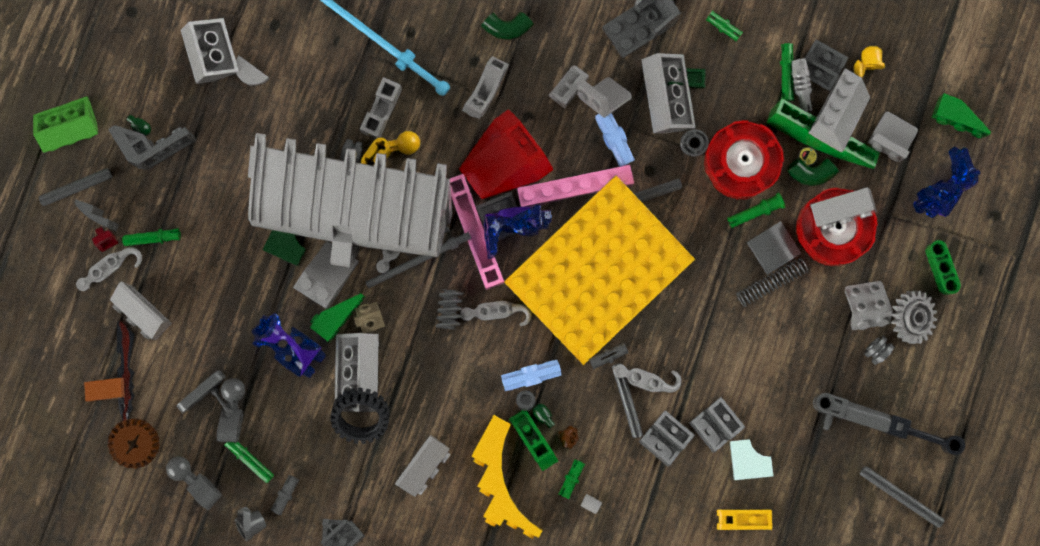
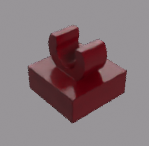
(104, 239)

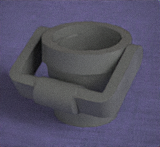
(249, 523)

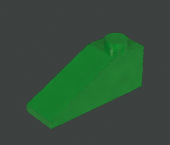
(333, 319)
(534, 440)

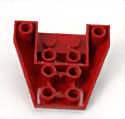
(504, 158)

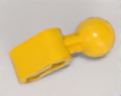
(406, 143)

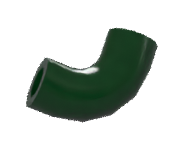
(507, 29)
(812, 175)

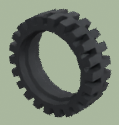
(358, 433)

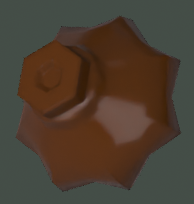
(568, 437)

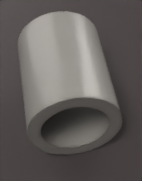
(591, 504)

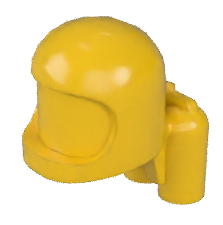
(870, 60)

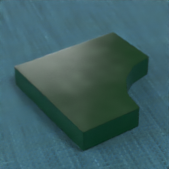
(284, 247)

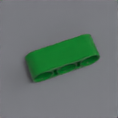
(945, 258)

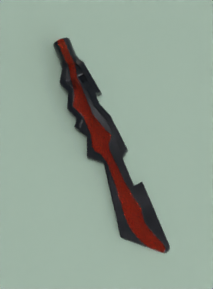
(125, 341)

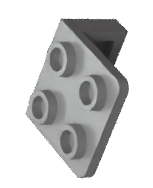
(604, 96)
(893, 137)
(868, 305)

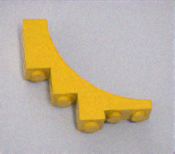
(492, 482)

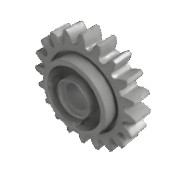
(914, 317)

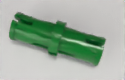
(724, 26)
(571, 479)

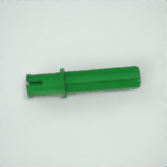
(152, 237)
(249, 460)

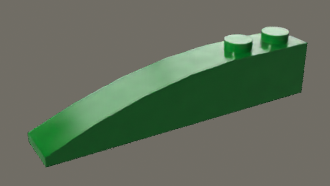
(797, 125)

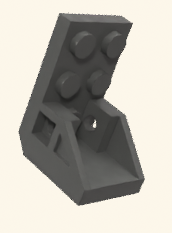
(641, 24)
(143, 152)

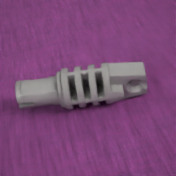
(802, 83)

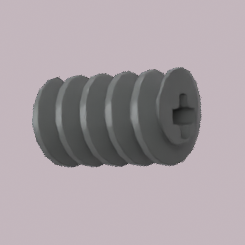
(449, 309)

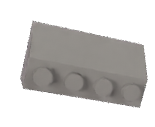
(670, 104)
(841, 111)
(356, 366)

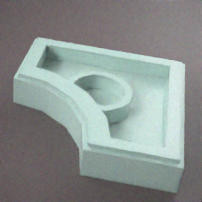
(748, 462)

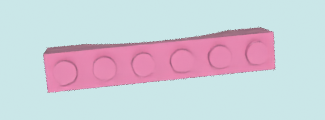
(572, 186)
(471, 223)

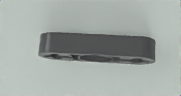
(200, 392)

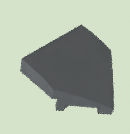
(340, 533)

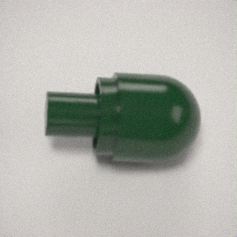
(139, 125)
(543, 415)

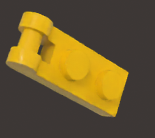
(745, 519)

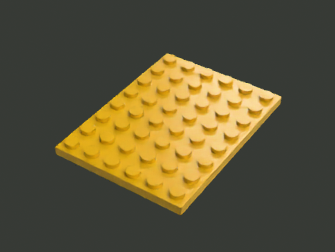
(599, 270)

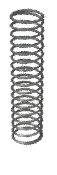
(795, 275)

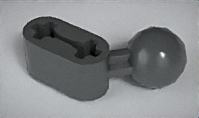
(229, 428)
(199, 486)

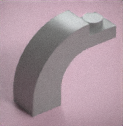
(486, 88)

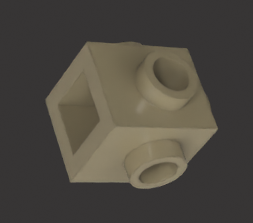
(369, 317)

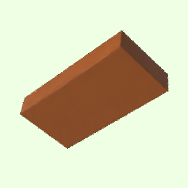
(104, 389)

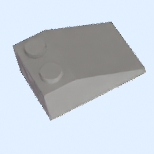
(322, 280)

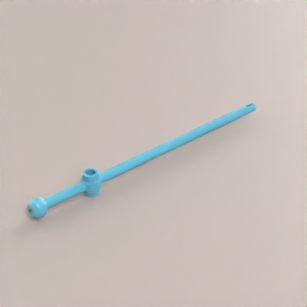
(405, 59)

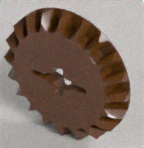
(128, 430)

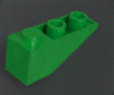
(957, 114)

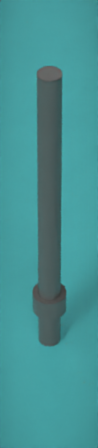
(451, 243)

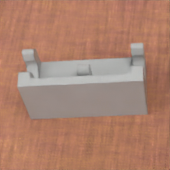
(567, 87)

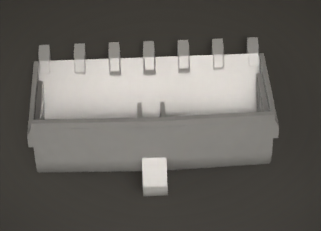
(348, 201)

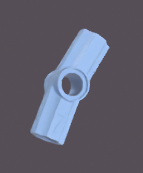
(615, 139)
(531, 375)

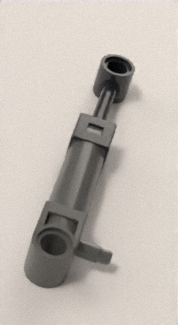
(888, 424)

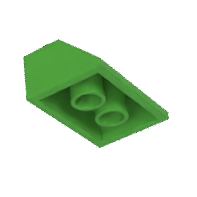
(64, 125)

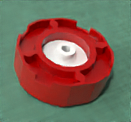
(756, 146)
(835, 245)

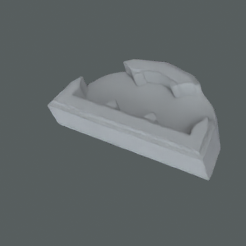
(249, 74)

